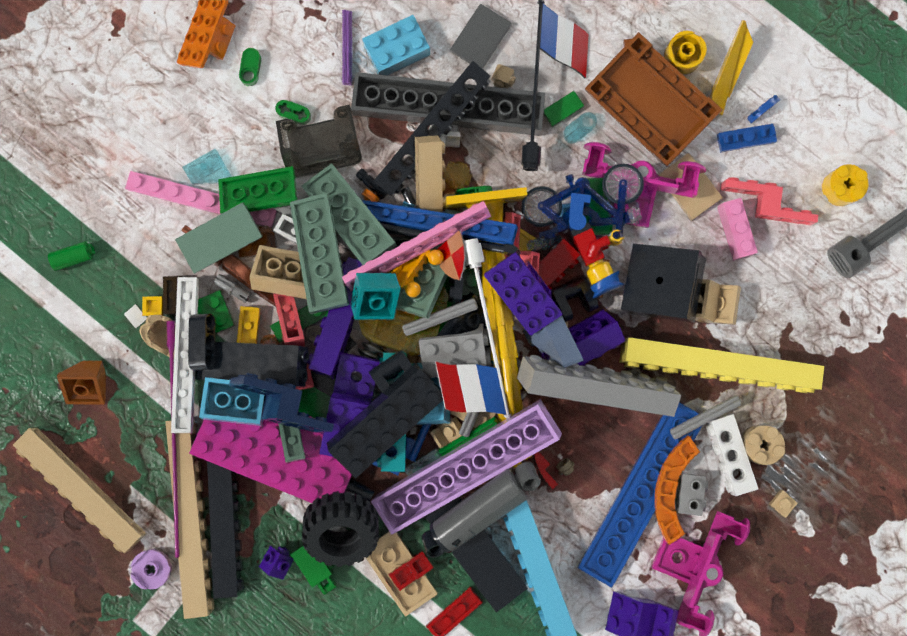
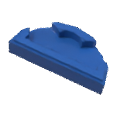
(763, 108)

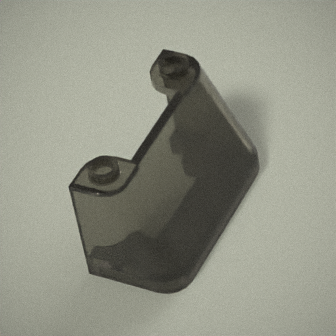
(319, 144)

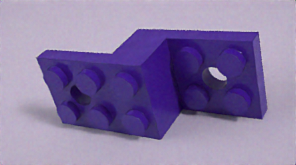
(349, 395)

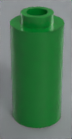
(71, 255)

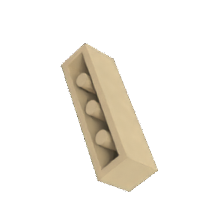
(429, 173)

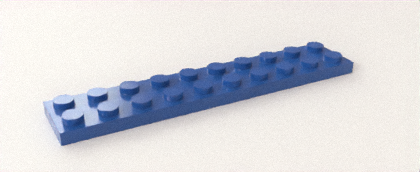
(633, 504)

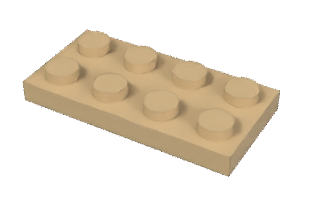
(389, 555)

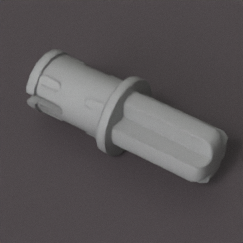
(232, 288)

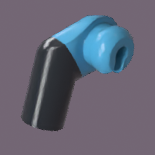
(409, 198)

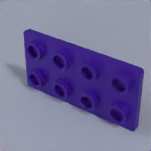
(523, 293)

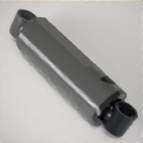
(480, 510)

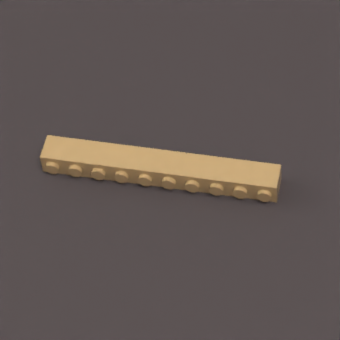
(192, 527)

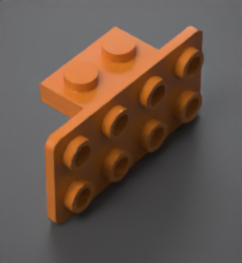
(207, 34)

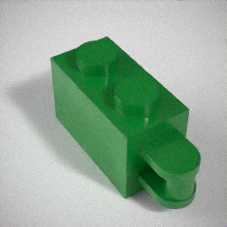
(314, 571)

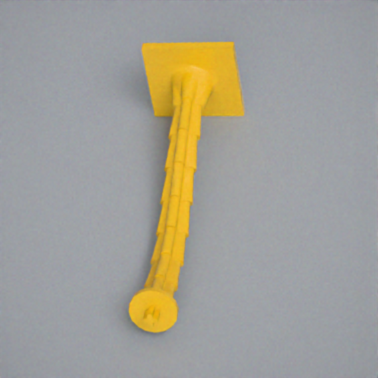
(498, 312)

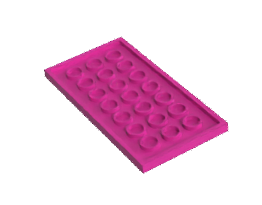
(260, 456)

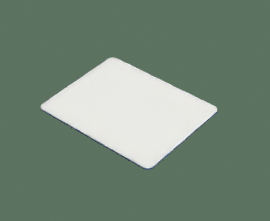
(135, 316)

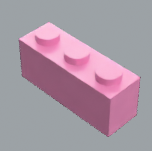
(737, 229)

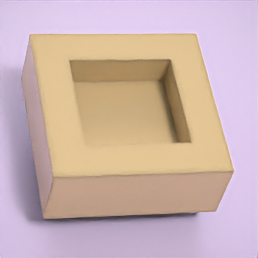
(783, 503)

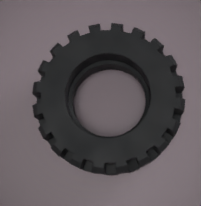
(340, 547)

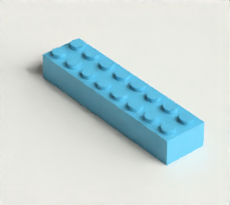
(539, 572)

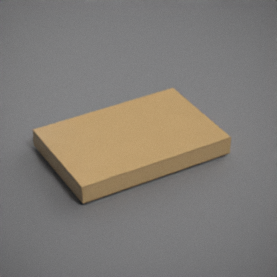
(706, 195)

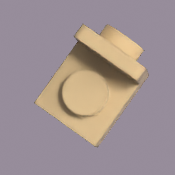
(446, 432)

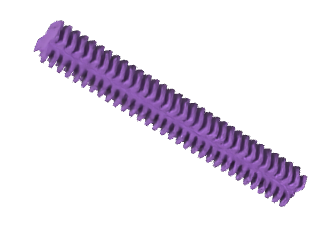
(347, 46)

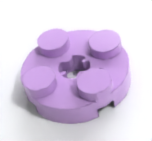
(153, 580)

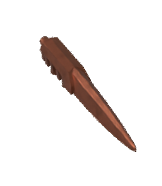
(238, 270)

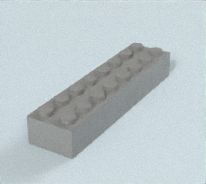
(598, 386)

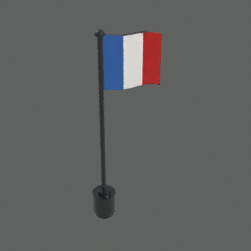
(565, 44)

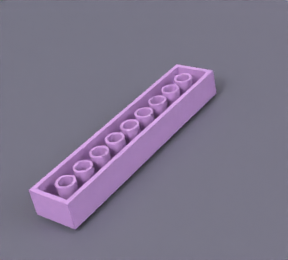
(467, 467)

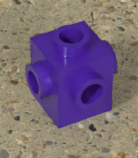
(276, 562)

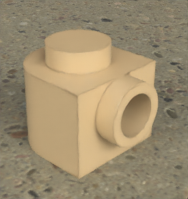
(503, 77)

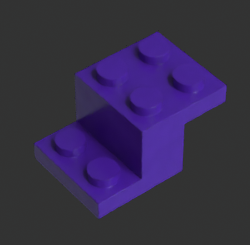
(640, 617)

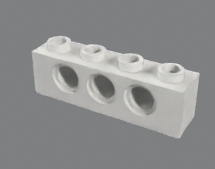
(746, 481)

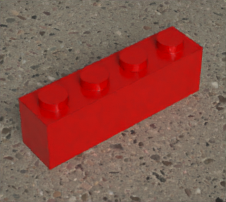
(556, 262)

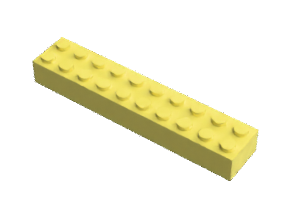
(721, 364)

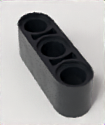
(201, 342)

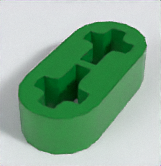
(293, 107)

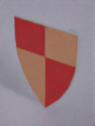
(454, 256)

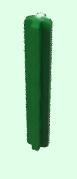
(475, 432)

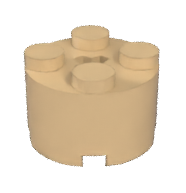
(773, 444)

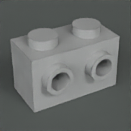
(691, 494)

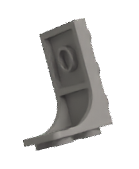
(455, 350)

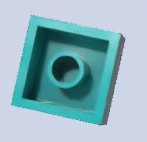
(375, 296)

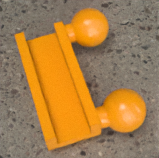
(408, 270)

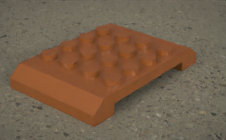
(652, 100)

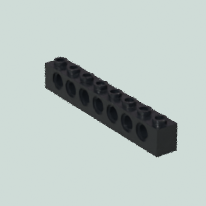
(473, 71)

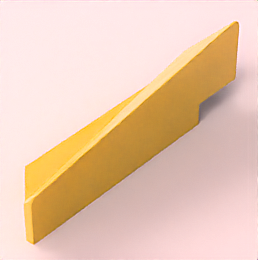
(732, 66)

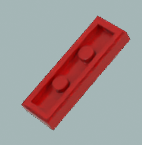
(454, 613)

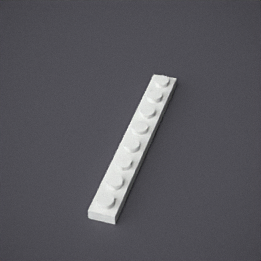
(183, 376)

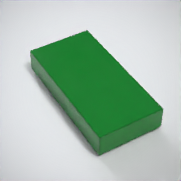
(563, 108)

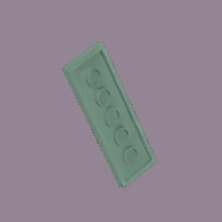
(351, 216)
(319, 253)

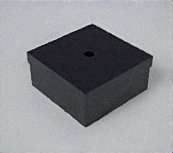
(663, 282)

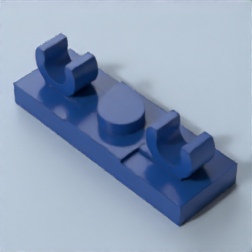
(747, 137)

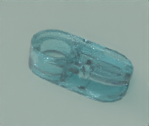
(576, 130)

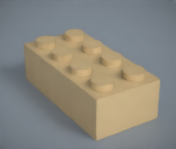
(277, 272)

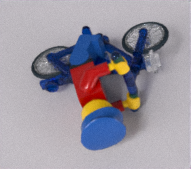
(620, 185)

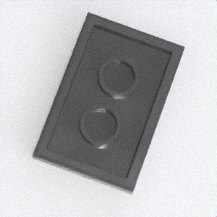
(480, 36)

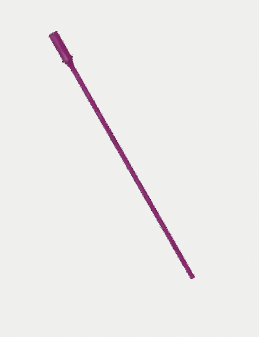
(171, 345)

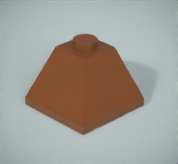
(84, 383)

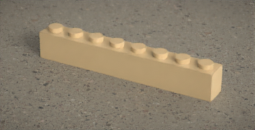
(79, 489)

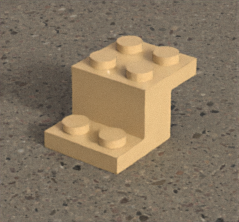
(718, 303)

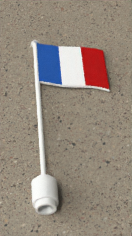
(473, 385)

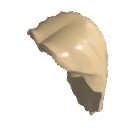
(155, 333)

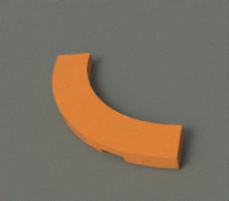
(667, 486)

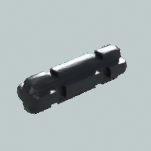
(368, 181)

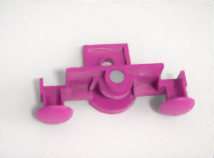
(685, 187)
(699, 567)

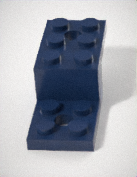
(281, 403)

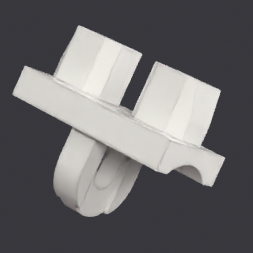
(452, 139)

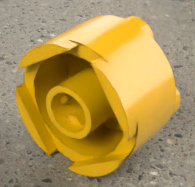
(691, 45)
(845, 185)

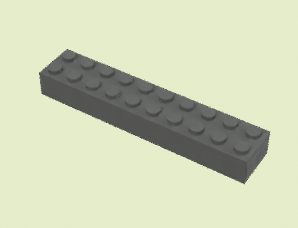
(415, 98)

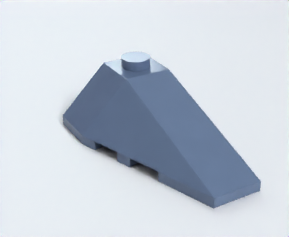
(557, 342)

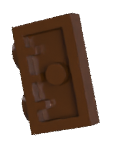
(268, 240)

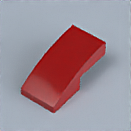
(542, 464)
(410, 571)

